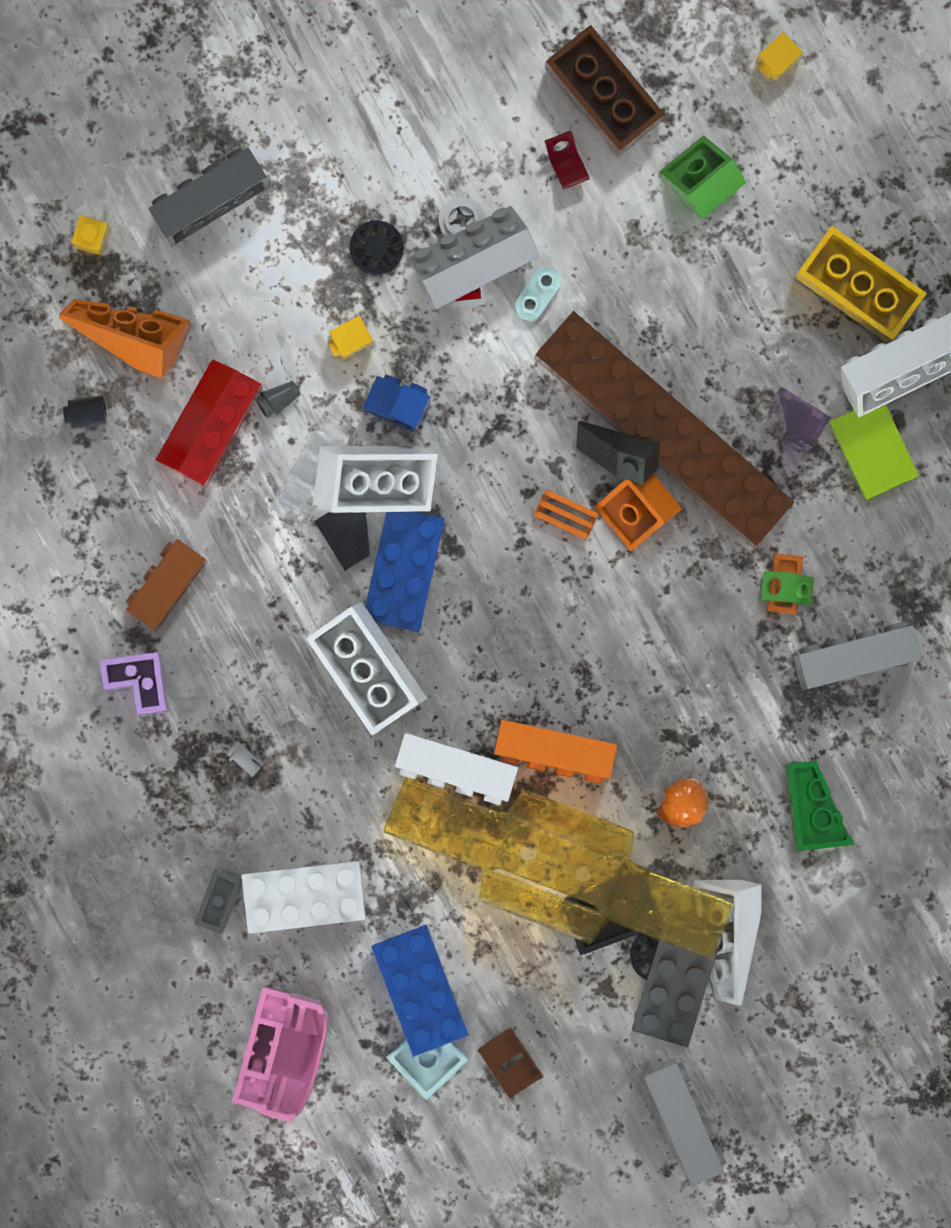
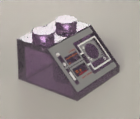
(798, 420)

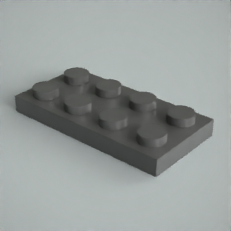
(673, 994)

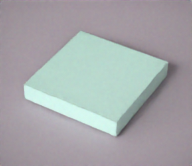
(430, 1069)

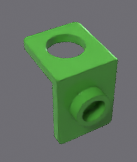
(794, 588)

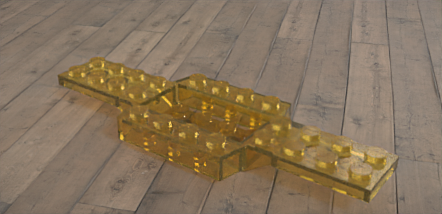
(563, 842)

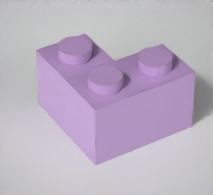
(143, 674)

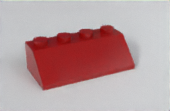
(209, 423)

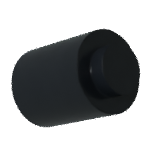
(85, 412)

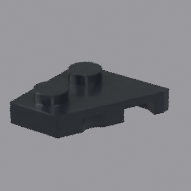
(346, 536)

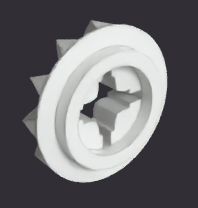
(449, 214)

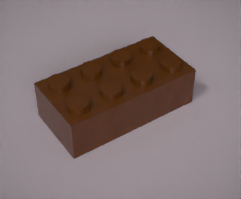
(604, 90)

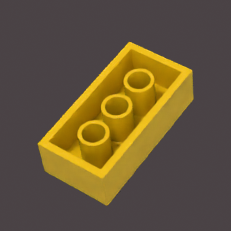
(860, 285)

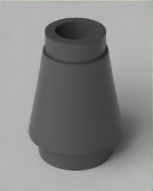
(276, 399)

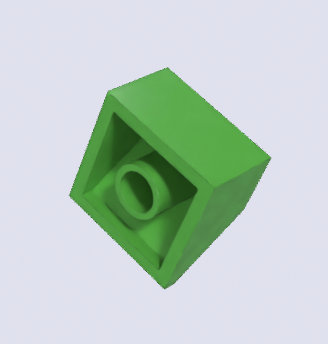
(703, 176)

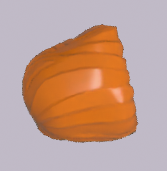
(684, 803)

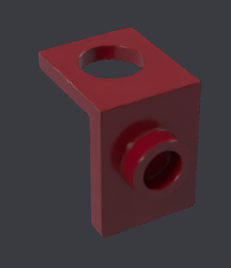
(567, 161)

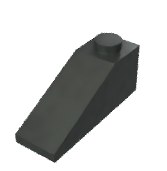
(618, 452)

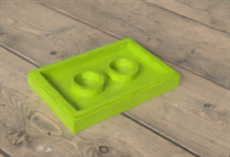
(873, 451)

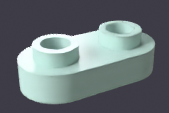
(538, 293)

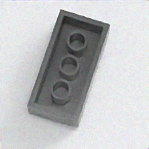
(209, 196)

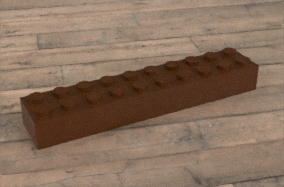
(644, 409)

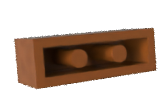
(165, 584)

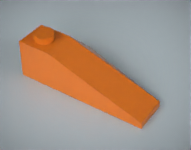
(139, 339)

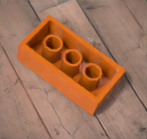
(555, 750)

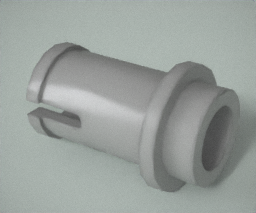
(244, 758)

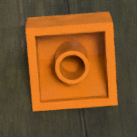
(637, 510)

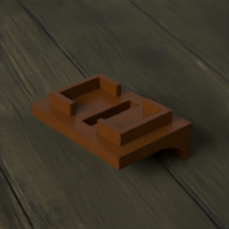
(518, 1075)

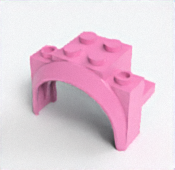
(282, 1053)

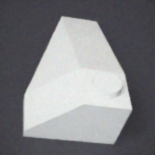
(739, 937)

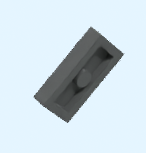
(218, 901)

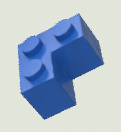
(398, 404)

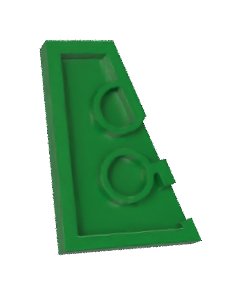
(813, 812)

